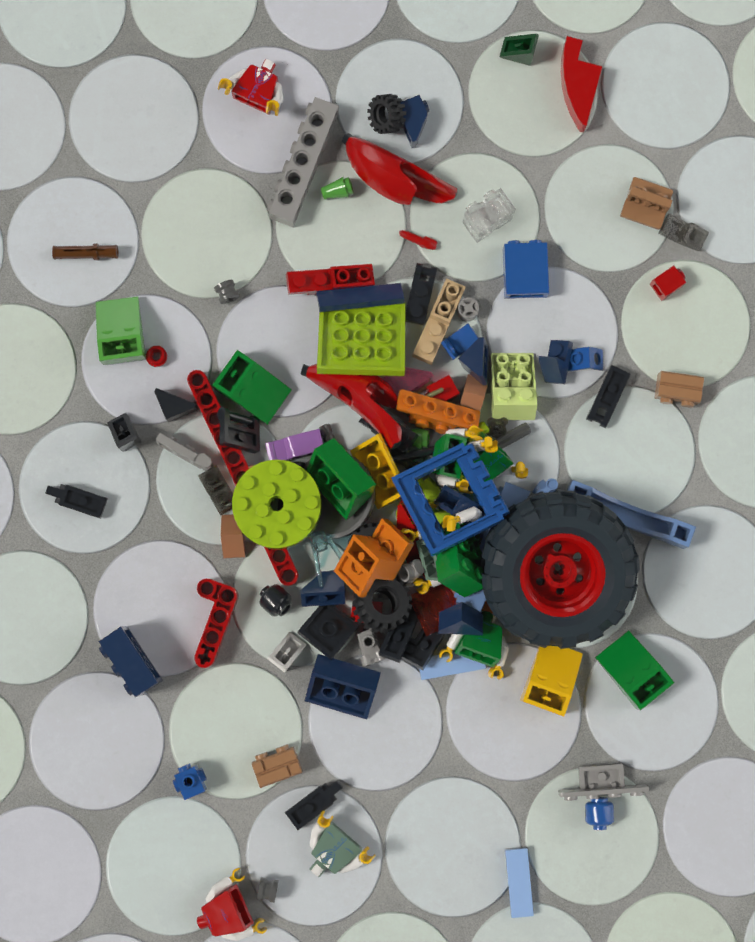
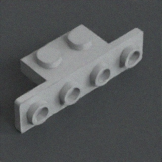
(602, 780)

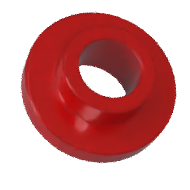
(153, 350)

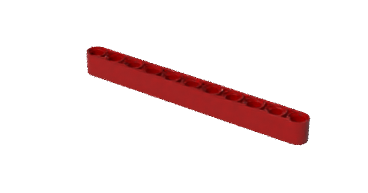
(234, 469)

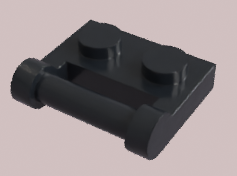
(238, 436)

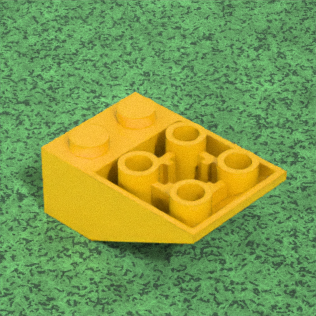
(552, 679)

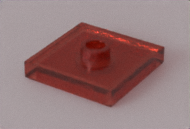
(430, 604)

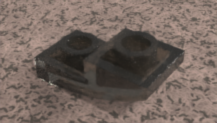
(217, 489)

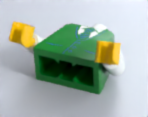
(496, 459)
(450, 474)
(486, 649)

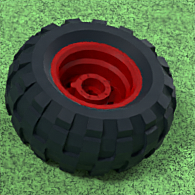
(585, 607)

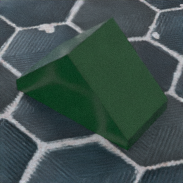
(519, 48)

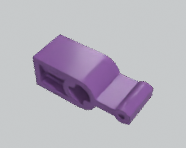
(294, 446)

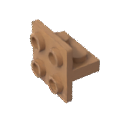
(647, 203)

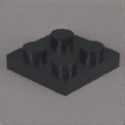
(328, 630)

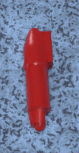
(424, 242)

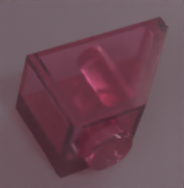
(411, 381)

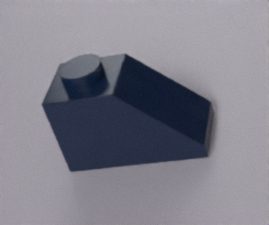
(415, 118)
(330, 594)

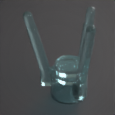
(319, 543)

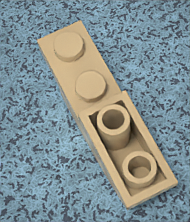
(438, 321)

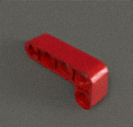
(212, 624)

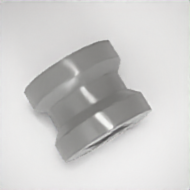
(469, 305)

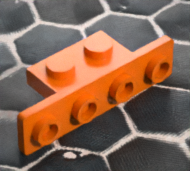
(435, 413)

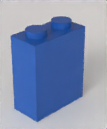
(525, 269)

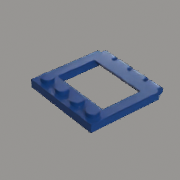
(421, 511)

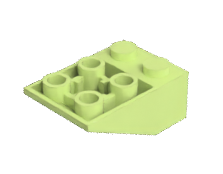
(513, 386)

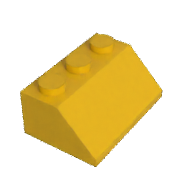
(381, 465)

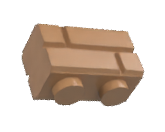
(679, 388)
(276, 766)

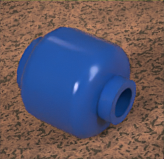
(599, 813)

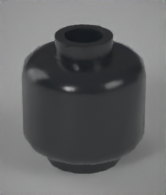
(275, 600)

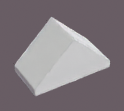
(286, 652)

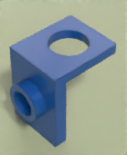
(460, 341)
(584, 359)

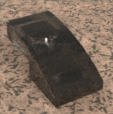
(683, 233)

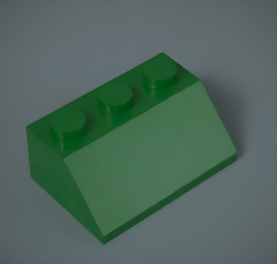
(340, 478)

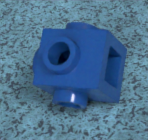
(190, 789)

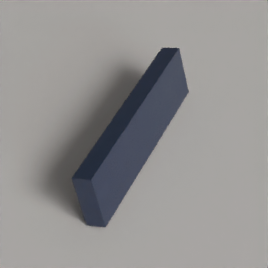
(360, 297)

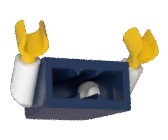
(457, 505)

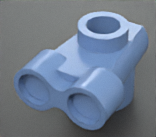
(546, 487)

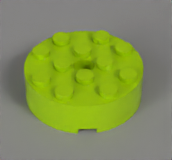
(260, 488)

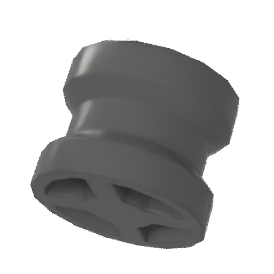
(226, 291)
(267, 889)

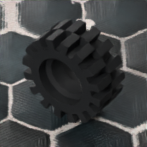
(395, 113)

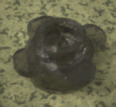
(497, 431)

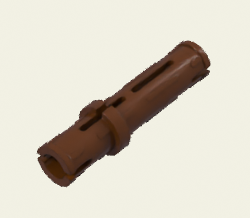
(85, 252)

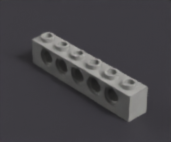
(318, 110)

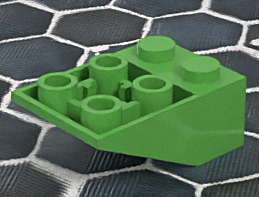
(119, 331)

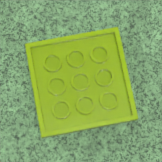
(362, 341)

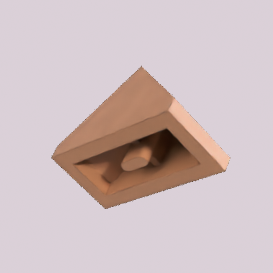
(473, 394)
(231, 538)

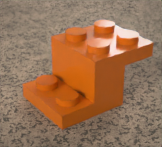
(373, 557)

